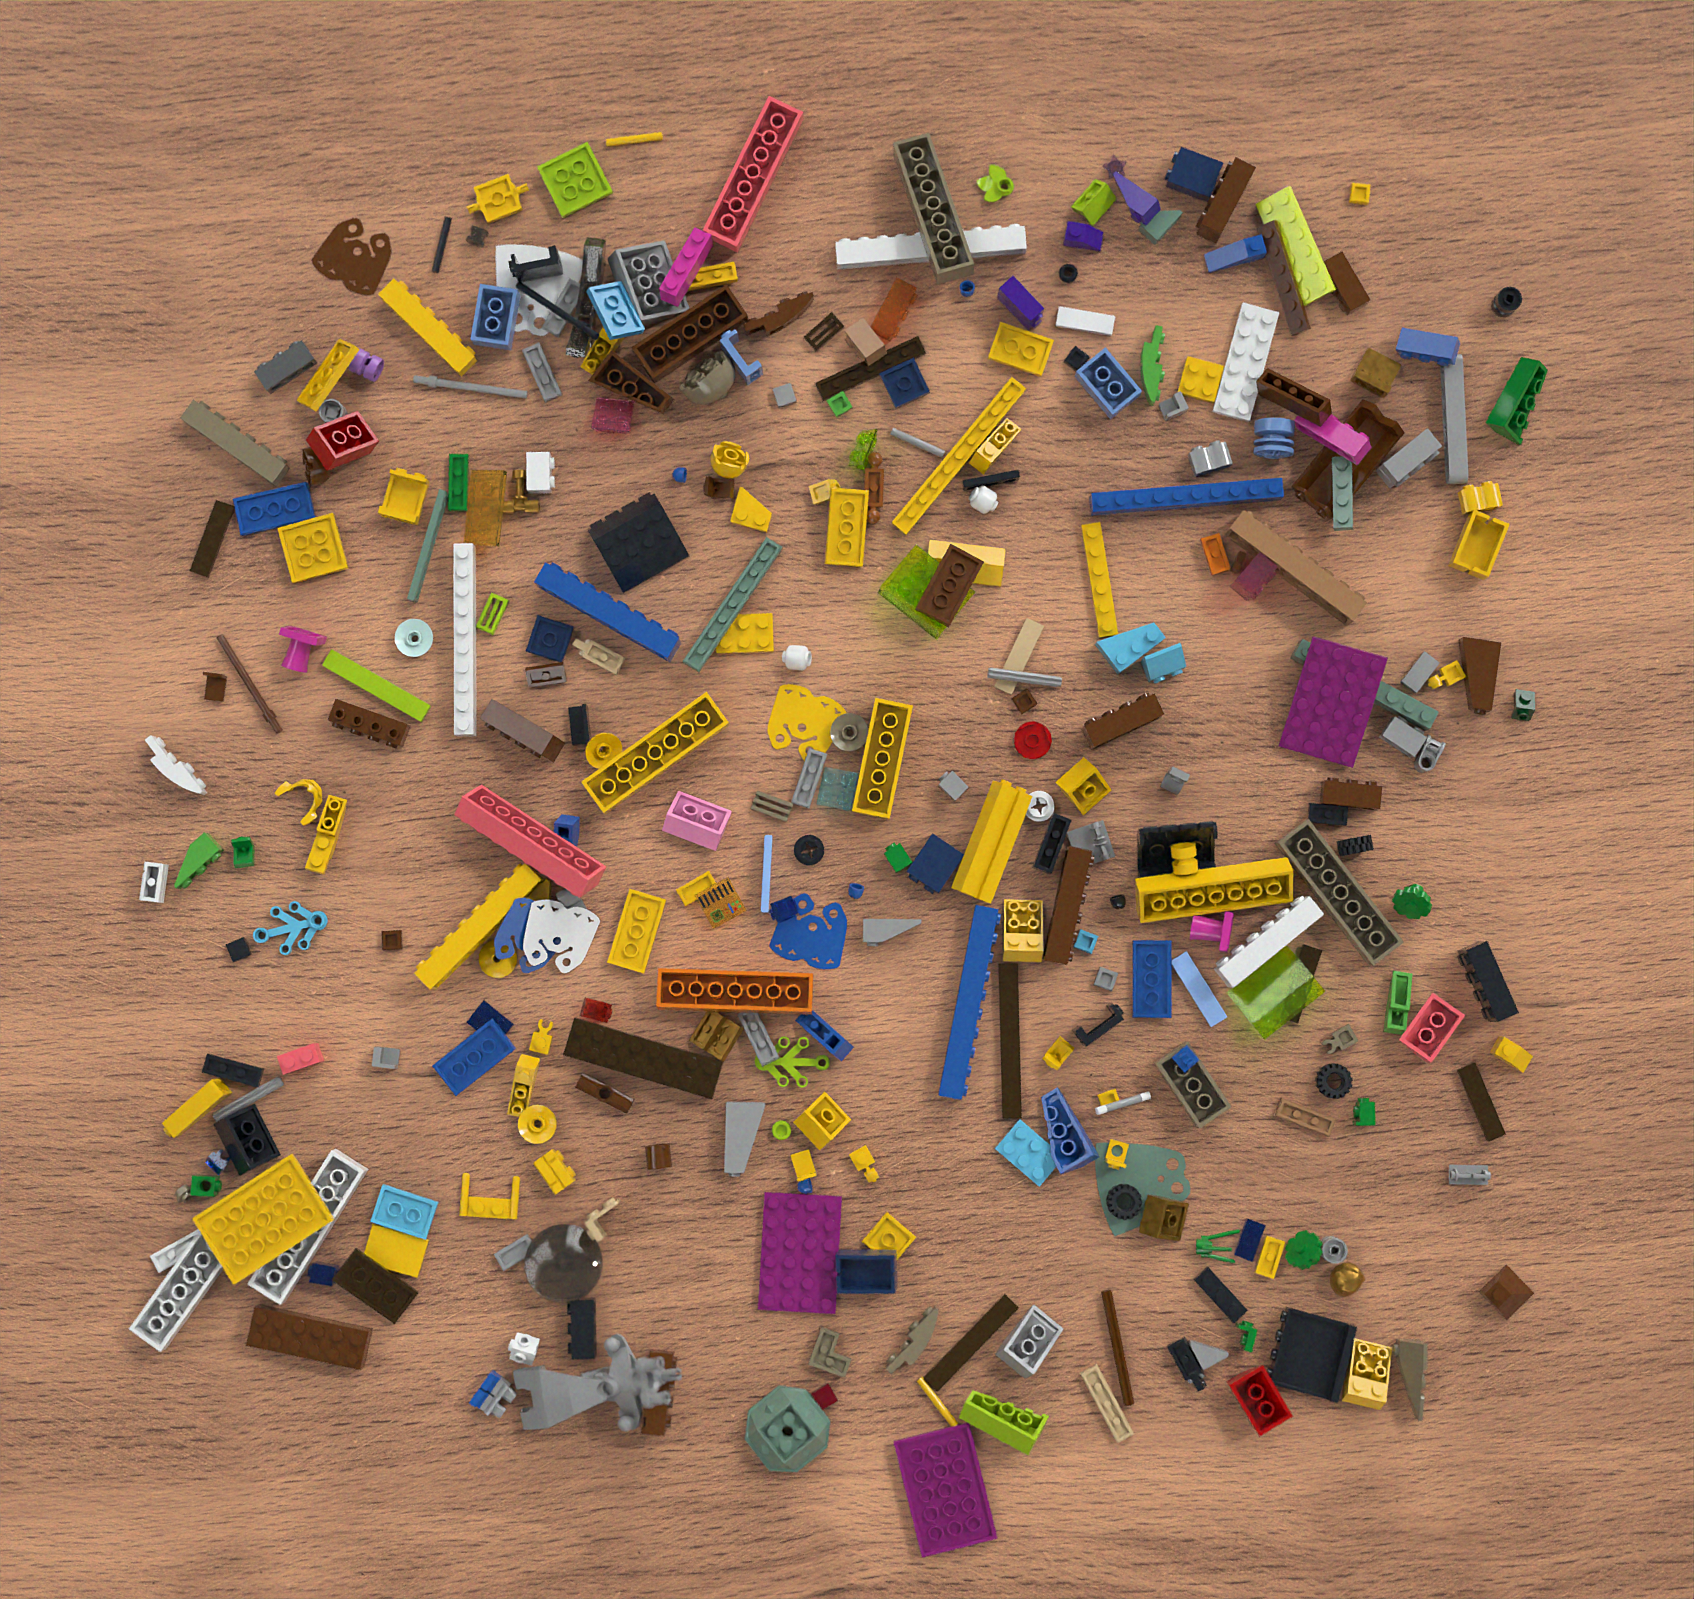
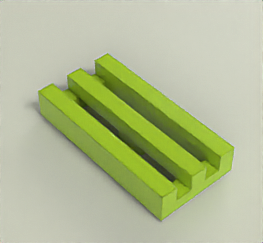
(486, 629)

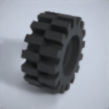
(1355, 845)
(1345, 1081)
(1127, 1213)

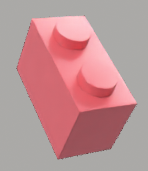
(300, 1058)

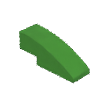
(1398, 1003)

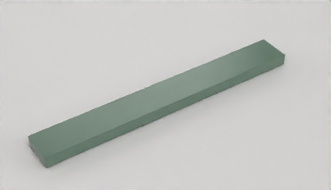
(732, 604)

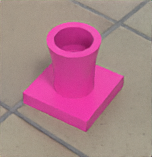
(300, 646)
(1213, 930)

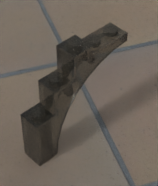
(591, 275)

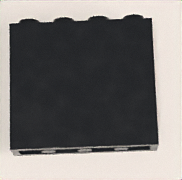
(1311, 1354)

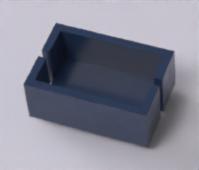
(866, 1271)

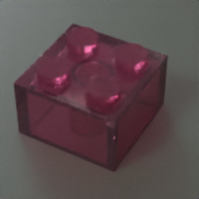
(1250, 581)

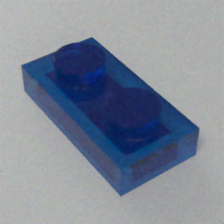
(1249, 1239)

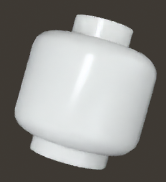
(983, 499)
(797, 657)

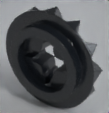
(812, 841)

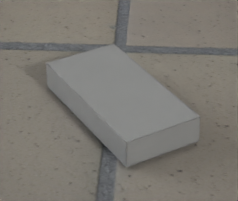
(1420, 672)
(513, 1253)

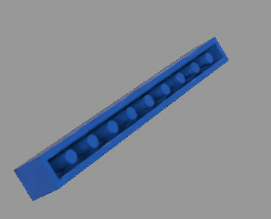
(1186, 496)
(968, 1002)

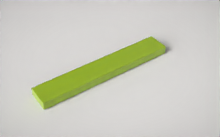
(376, 685)

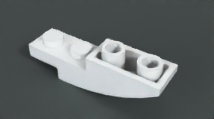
(178, 773)

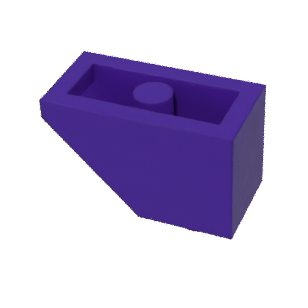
(1082, 236)

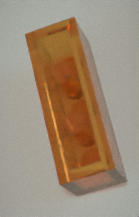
(894, 309)

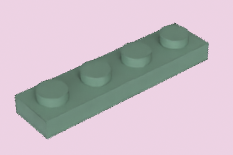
(1342, 494)

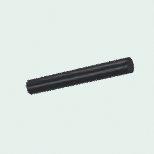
(441, 244)

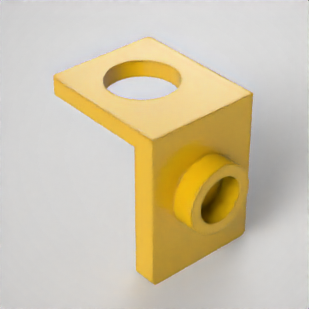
(1116, 1162)
(803, 1165)

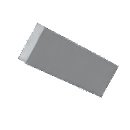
(567, 302)
(542, 372)
(809, 778)
(758, 1037)

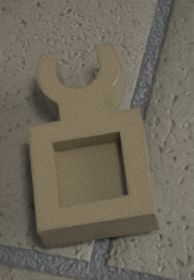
(1342, 1038)

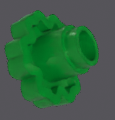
(1412, 902)
(1303, 1250)

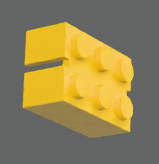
(1478, 545)

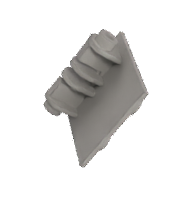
(1093, 838)

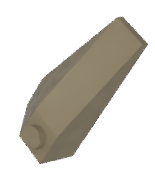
(1412, 1360)

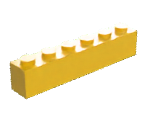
(431, 330)

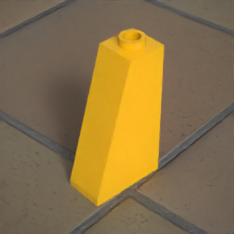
(196, 1107)

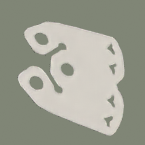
(561, 923)

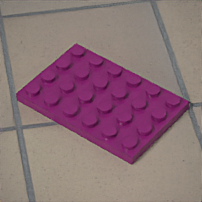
(1333, 701)
(799, 1252)
(945, 1489)

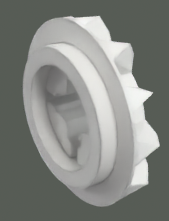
(1047, 811)

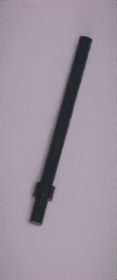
(581, 326)

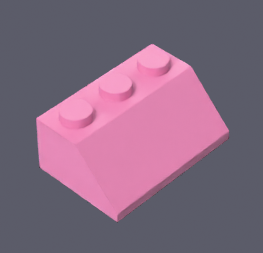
(696, 820)

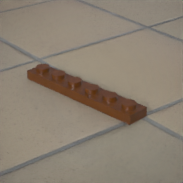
(1284, 278)

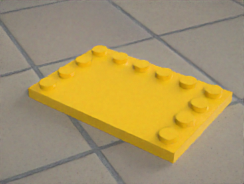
(263, 1219)

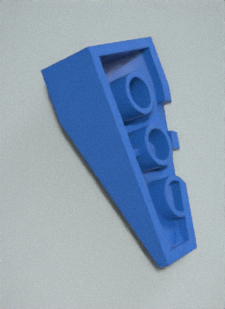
(1068, 1140)

